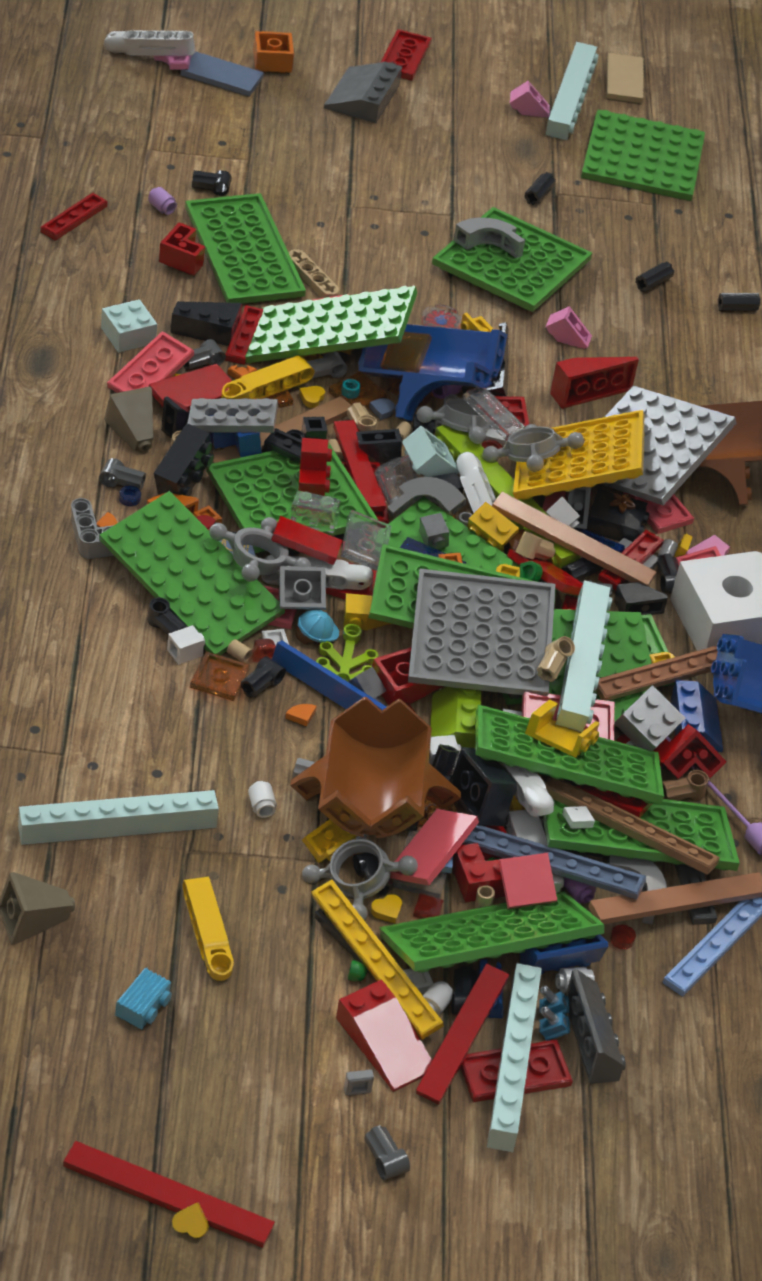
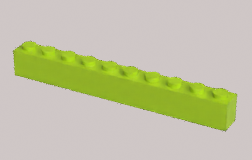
(500, 481)

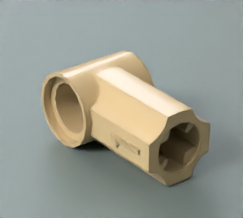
(362, 418)
(534, 546)
(555, 657)

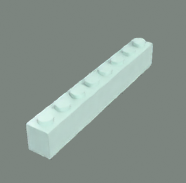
(572, 91)
(584, 663)
(117, 817)
(514, 1058)

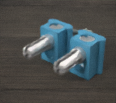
(554, 1009)

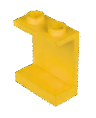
(562, 738)

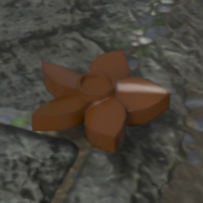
(623, 502)

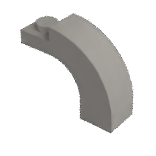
(489, 231)
(432, 488)
(654, 876)

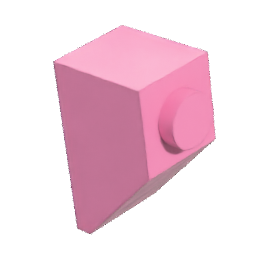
(529, 101)
(568, 328)

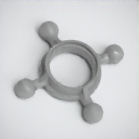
(457, 415)
(533, 446)
(252, 565)
(407, 866)

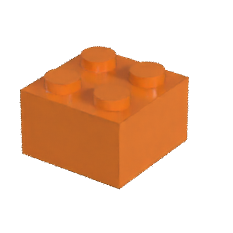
(273, 51)

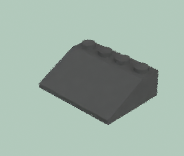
(365, 90)

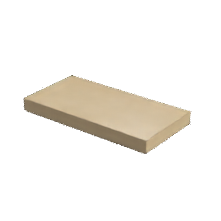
(624, 78)

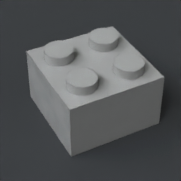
(649, 719)

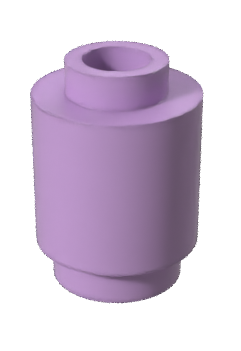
(162, 200)

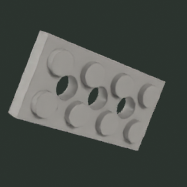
(243, 409)

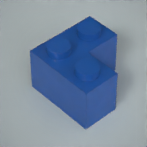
(247, 442)

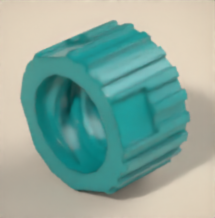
(350, 388)

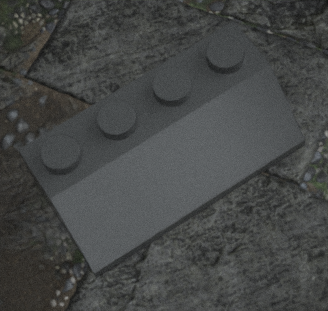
(593, 1030)

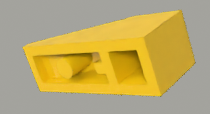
(357, 612)

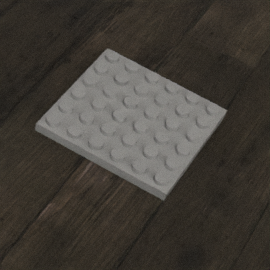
(675, 441)
(481, 632)

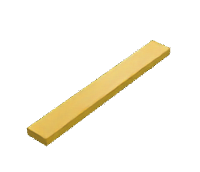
(376, 957)

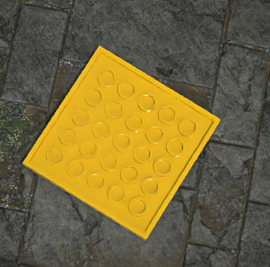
(609, 453)

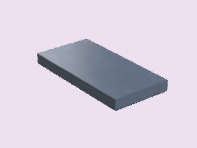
(223, 74)

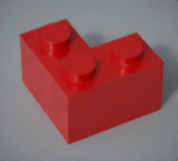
(181, 250)
(314, 467)
(688, 749)
(473, 871)

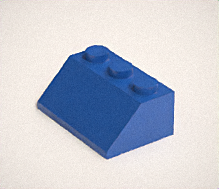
(699, 710)
(557, 955)

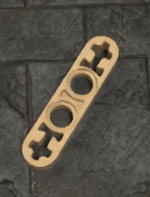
(322, 289)

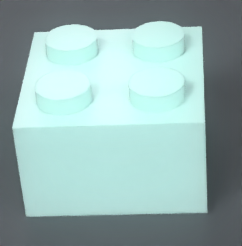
(128, 325)
(428, 454)

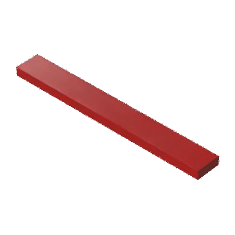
(167, 1193)

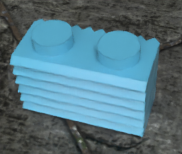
(143, 999)

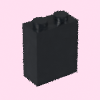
(611, 523)

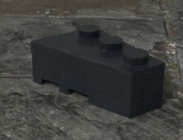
(206, 320)

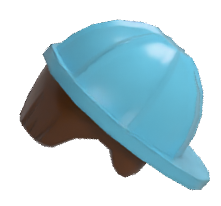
(316, 627)

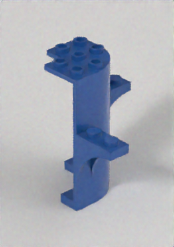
(451, 359)
(738, 673)

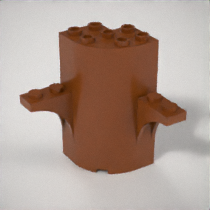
(739, 446)
(376, 771)

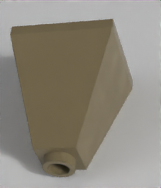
(132, 417)
(32, 906)

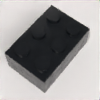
(184, 462)
(483, 787)

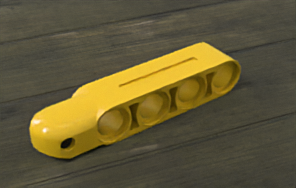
(270, 380)
(208, 927)

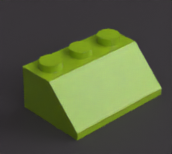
(454, 714)

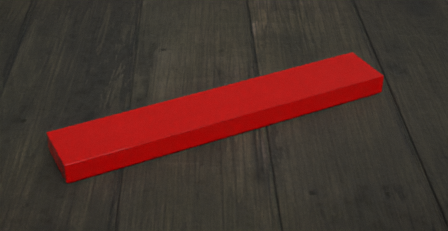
(359, 464)
(462, 1034)

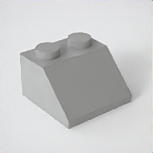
(302, 587)

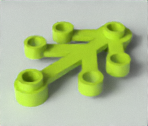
(351, 635)

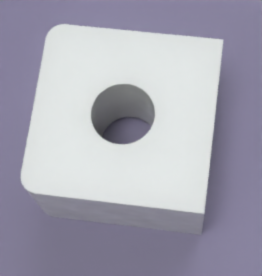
(720, 598)

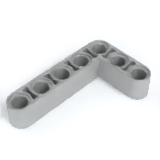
(87, 531)

